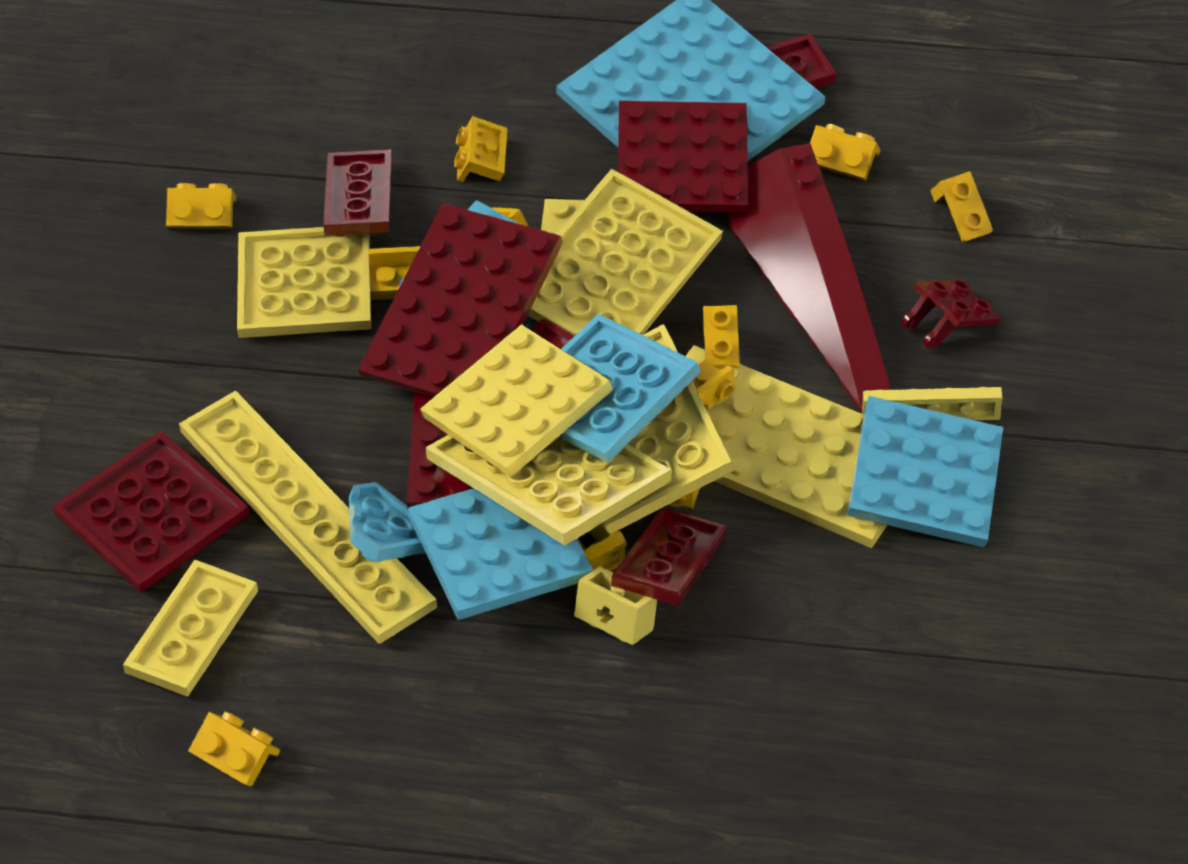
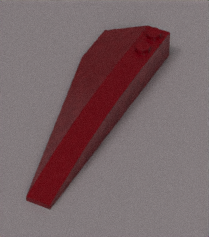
(806, 259)

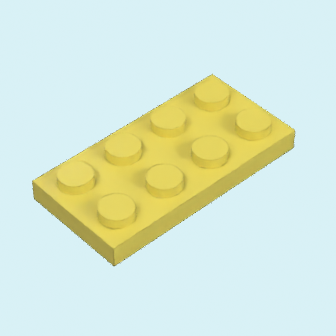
(190, 628)

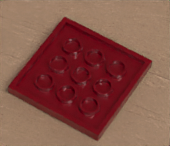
(687, 152)
(150, 511)

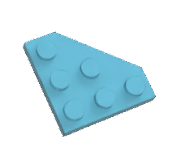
(381, 524)

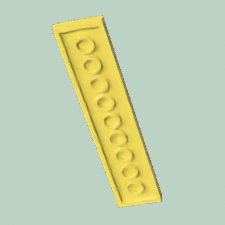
(305, 516)

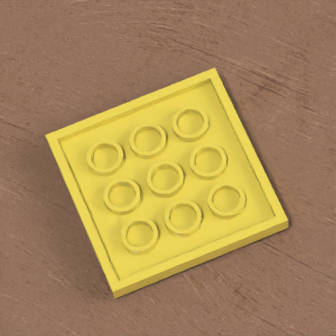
(302, 282)
(516, 400)

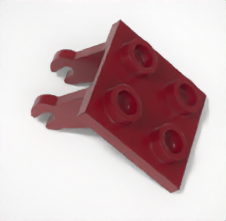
(957, 301)

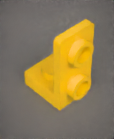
(964, 205)
(721, 335)
(608, 550)

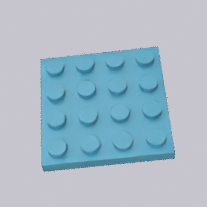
(642, 379)
(926, 471)
(490, 554)

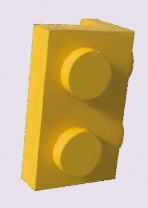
(844, 152)
(200, 207)
(232, 748)

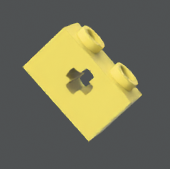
(614, 609)

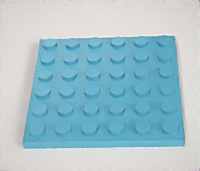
(693, 56)

